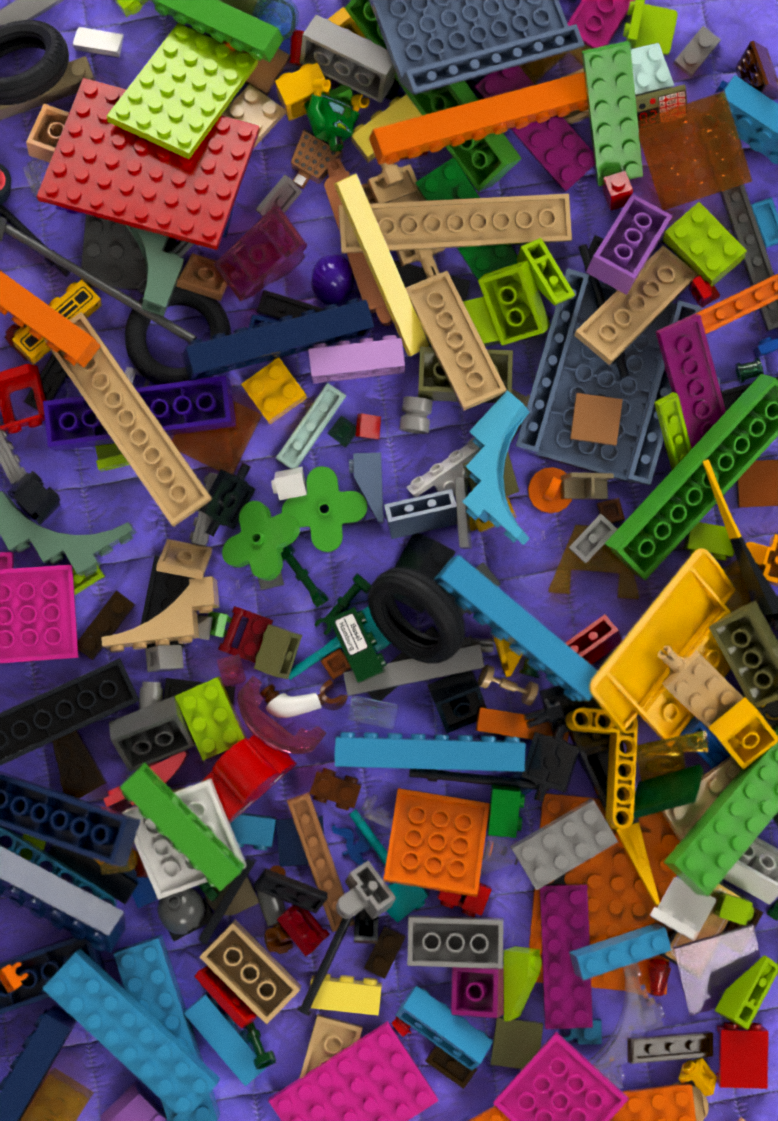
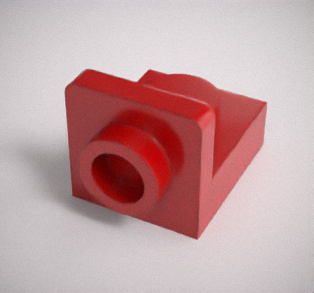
(703, 292)

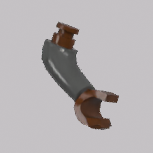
(275, 938)

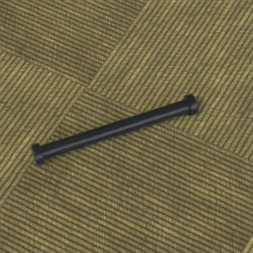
(324, 967)

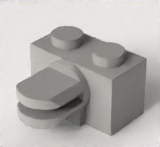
(366, 892)

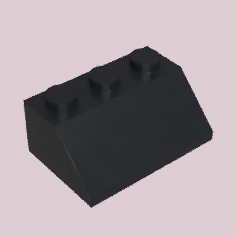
(424, 556)

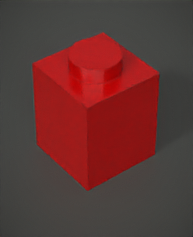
(617, 190)

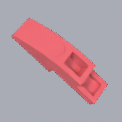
(164, 770)

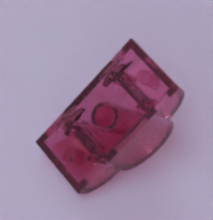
(262, 255)

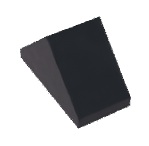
(365, 928)

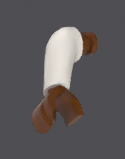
(289, 706)

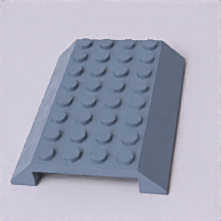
(464, 39)
(573, 368)

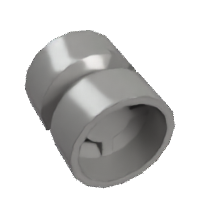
(415, 415)

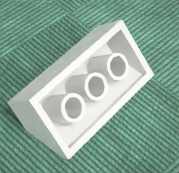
(757, 871)

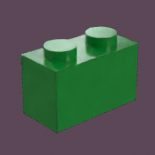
(504, 811)

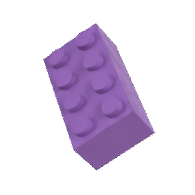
(629, 244)

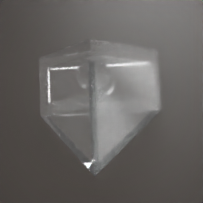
(497, 854)

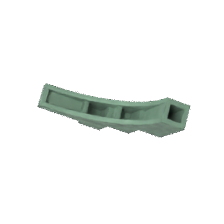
(161, 269)
(81, 550)

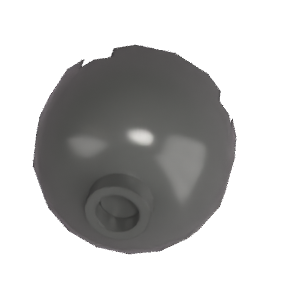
(181, 911)

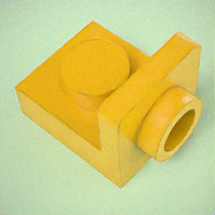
(701, 1075)

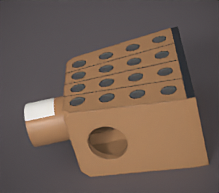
(311, 159)

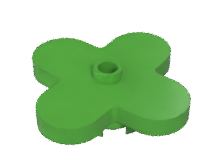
(343, 508)
(261, 540)

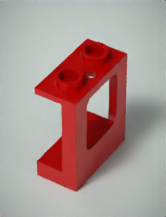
(15, 380)

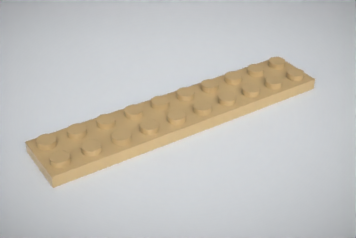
(465, 222)
(136, 431)

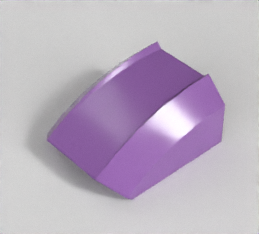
(134, 1106)

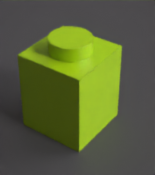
(734, 908)

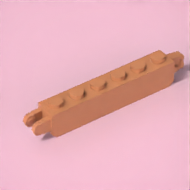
(361, 270)

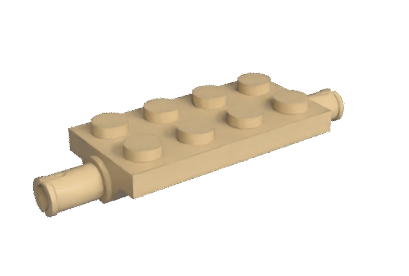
(398, 185)
(699, 686)

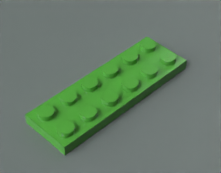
(612, 110)

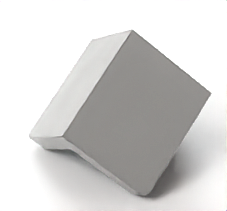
(164, 658)

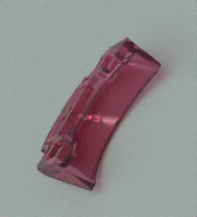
(268, 730)

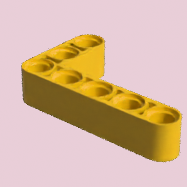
(616, 758)

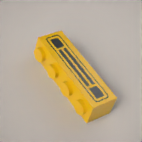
(77, 299)

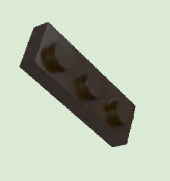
(105, 624)

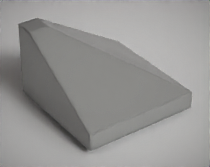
(204, 626)

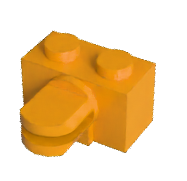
(766, 558)

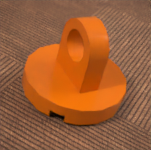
(545, 491)

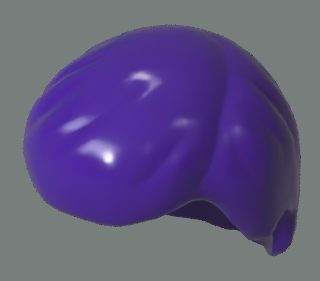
(332, 279)

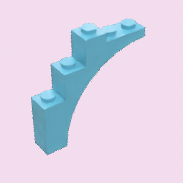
(493, 437)

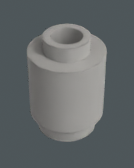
(150, 694)

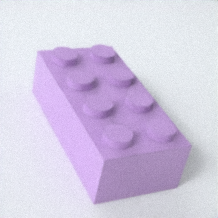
(357, 360)

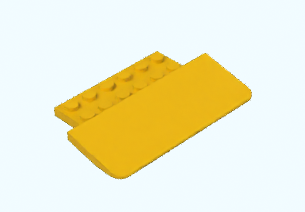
(677, 618)

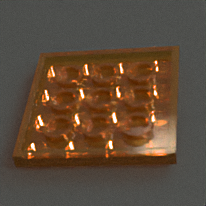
(693, 150)

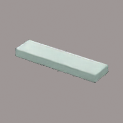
(311, 426)

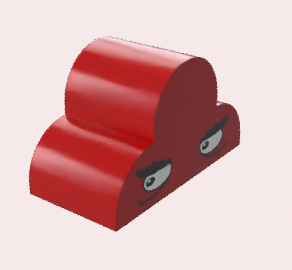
(247, 774)

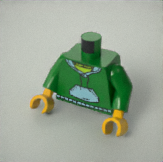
(332, 118)

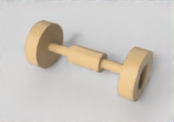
(529, 693)

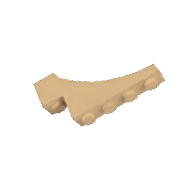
(175, 623)

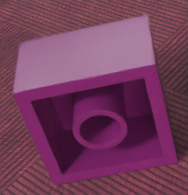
(477, 992)

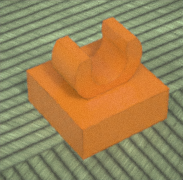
(9, 977)

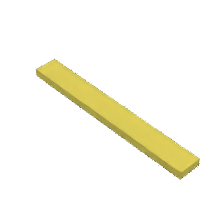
(381, 264)

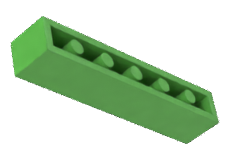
(225, 24)
(182, 827)

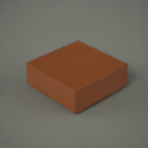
(336, 664)

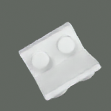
(683, 909)

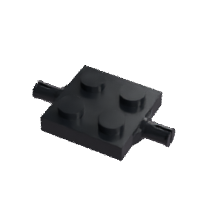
(228, 496)
(550, 762)

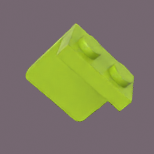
(650, 26)

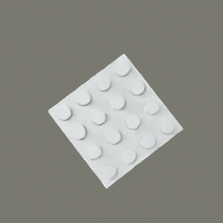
(167, 867)

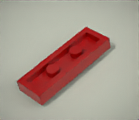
(226, 997)

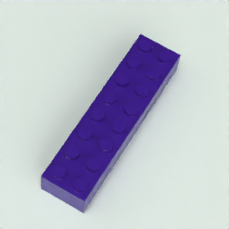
(177, 406)

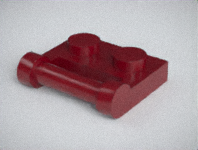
(251, 637)
(297, 922)

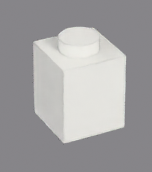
(289, 483)

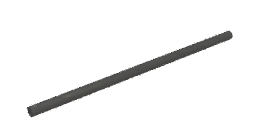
(98, 283)

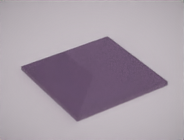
(713, 965)

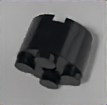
(34, 498)

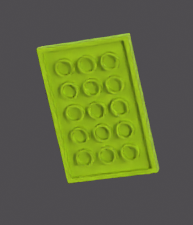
(182, 91)

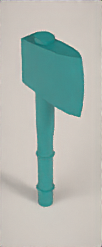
(334, 644)
(406, 896)

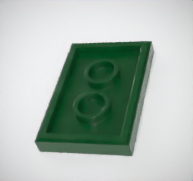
(667, 791)

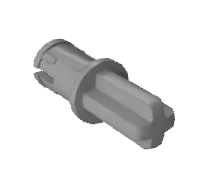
(487, 645)

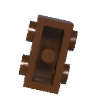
(335, 788)

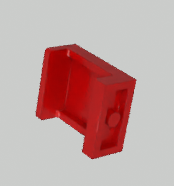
(743, 1056)

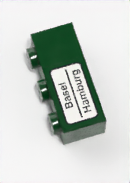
(358, 644)

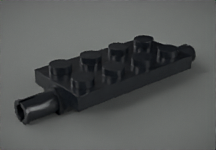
(556, 707)

